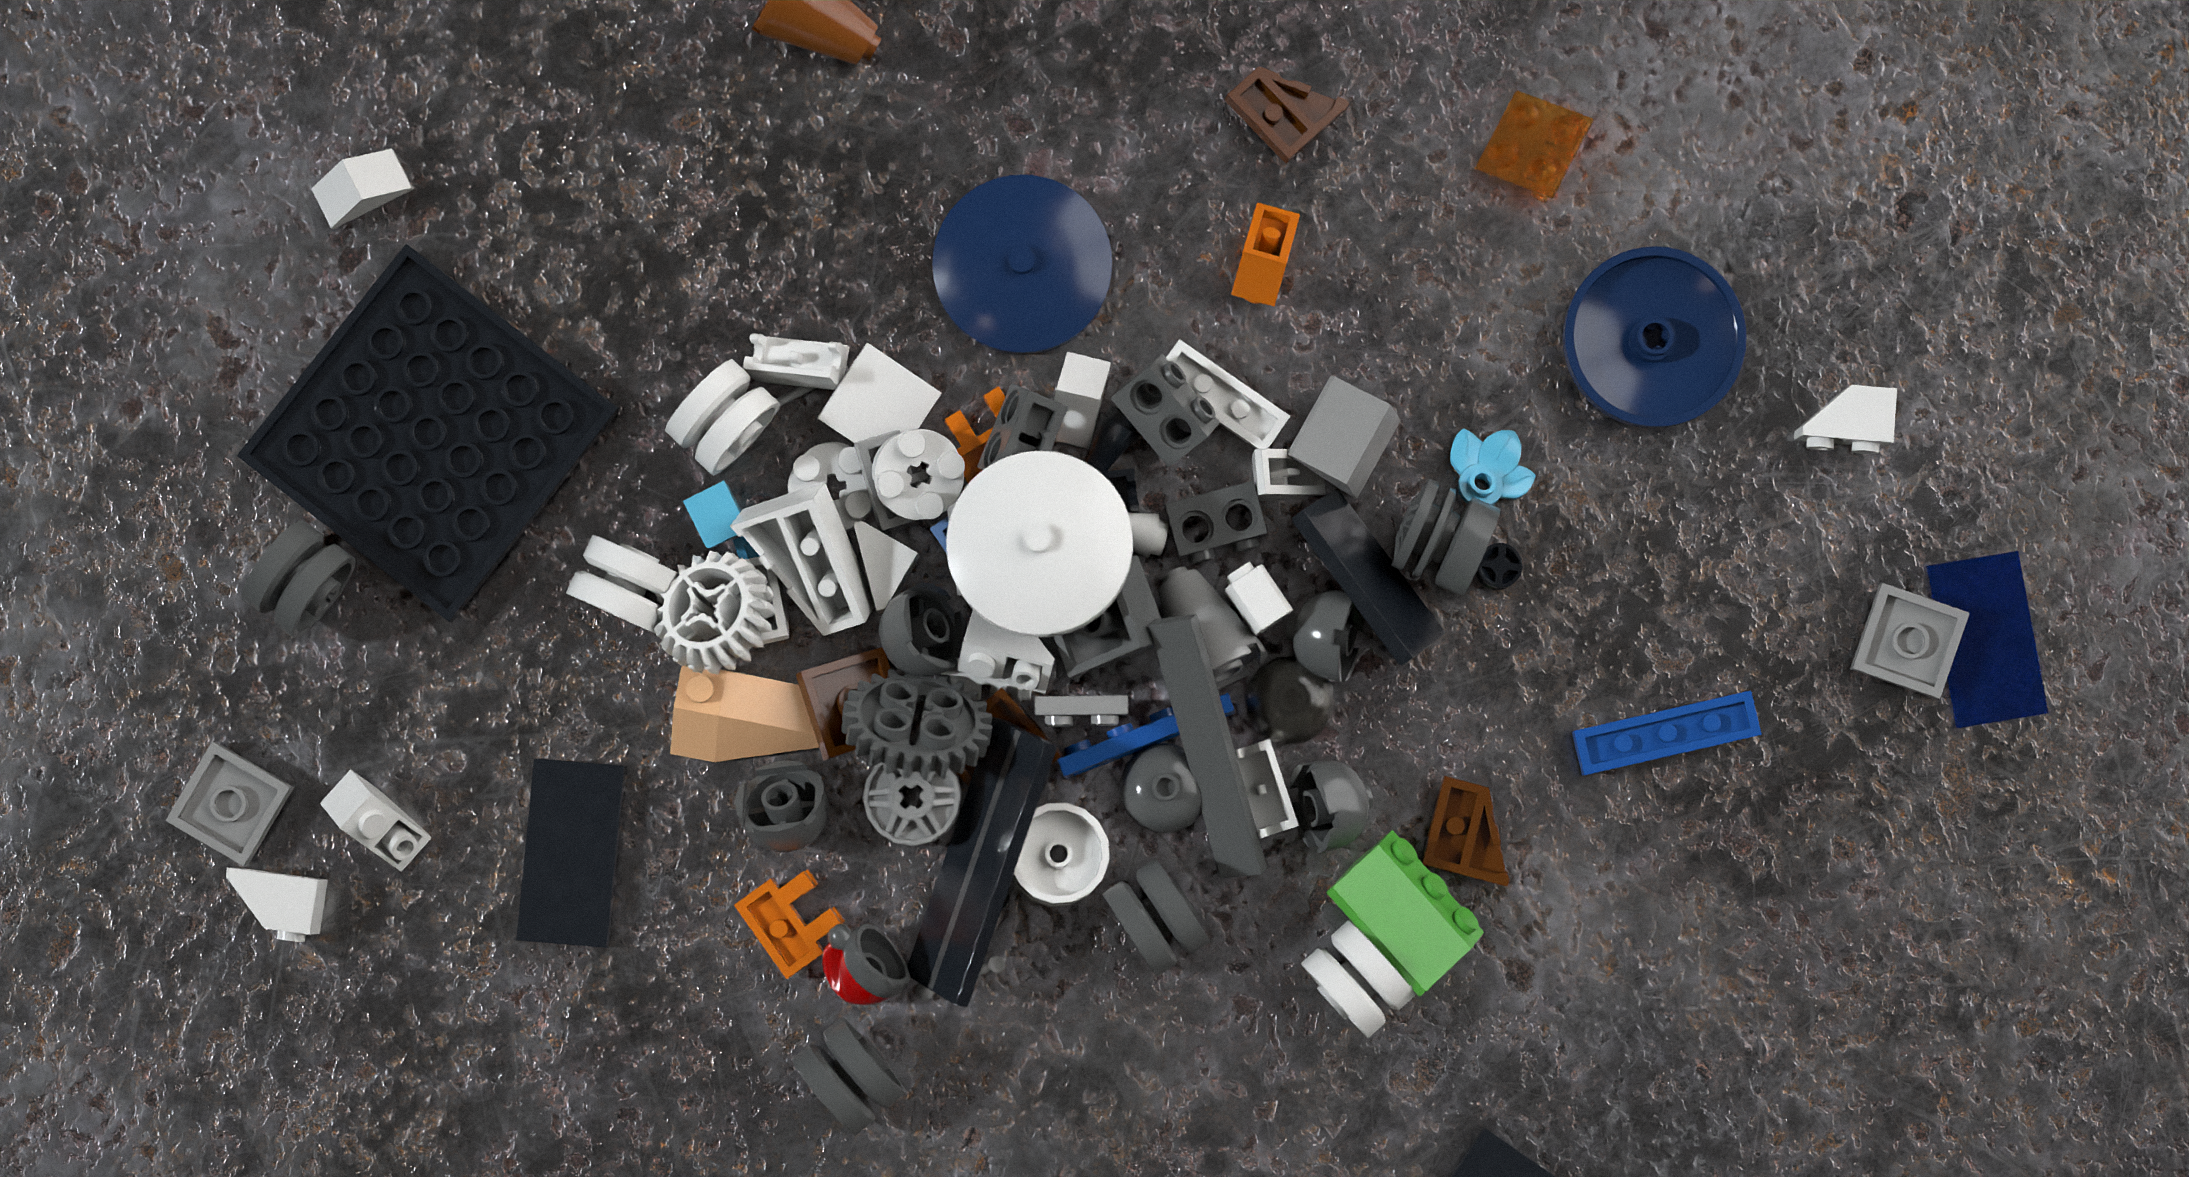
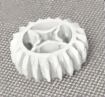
(739, 609)

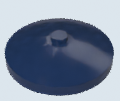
(1022, 264)
(1654, 337)

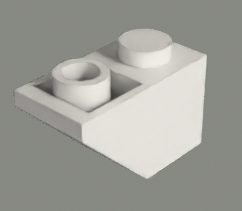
(1854, 417)
(1004, 656)
(374, 820)

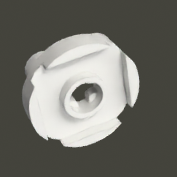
(838, 460)
(893, 482)

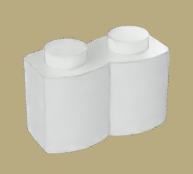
(1256, 598)

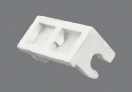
(797, 362)
(1265, 789)

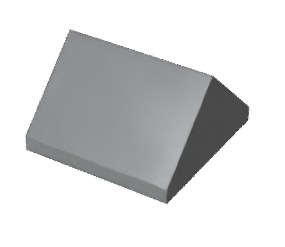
(1344, 435)

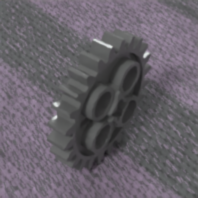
(882, 718)

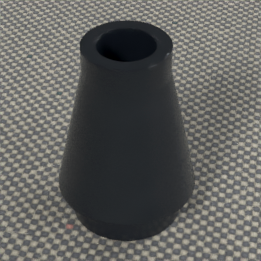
(1110, 439)

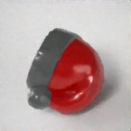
(863, 965)

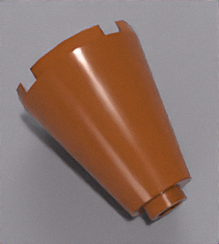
(821, 26)

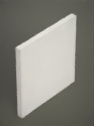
(877, 398)

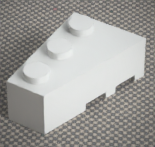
(811, 555)

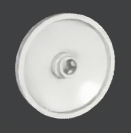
(1039, 544)

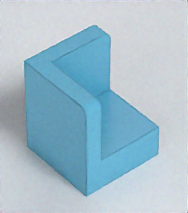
(714, 513)

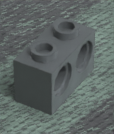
(1156, 416)
(1023, 425)
(1212, 511)

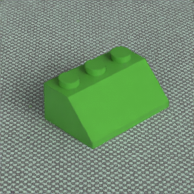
(1406, 912)

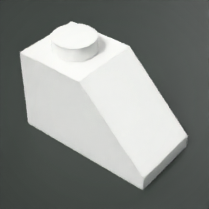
(282, 901)

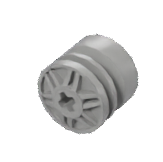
(912, 825)

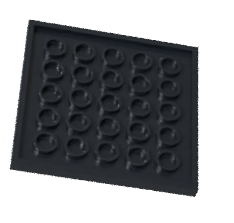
(428, 433)

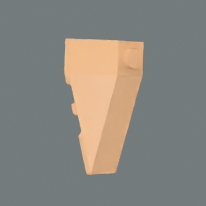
(738, 717)

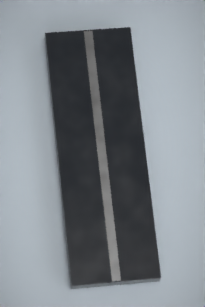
(980, 862)

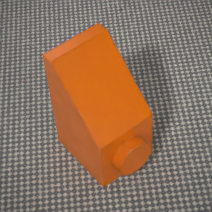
(1265, 254)

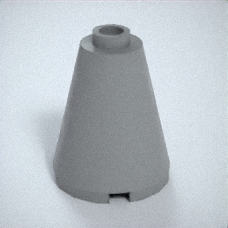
(1225, 635)

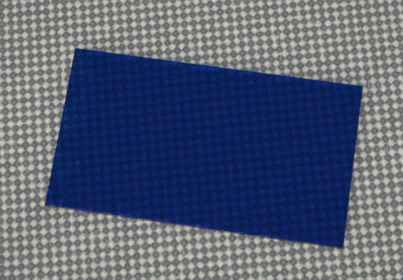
(1997, 658)

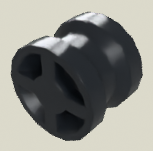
(1507, 559)

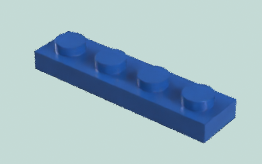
(1666, 733)
(1125, 741)

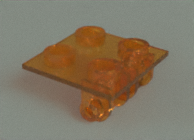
(1534, 145)

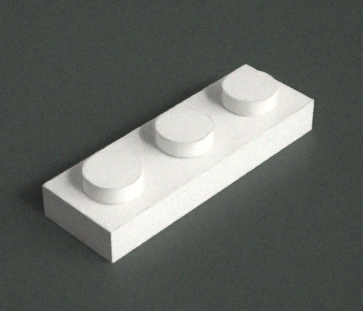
(1234, 403)

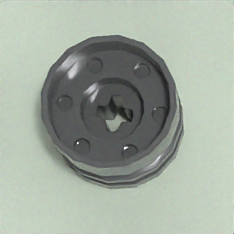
(1445, 537)

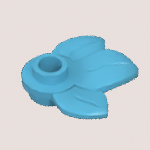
(1493, 462)

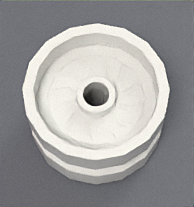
(722, 417)
(625, 583)
(1085, 862)
(1355, 981)

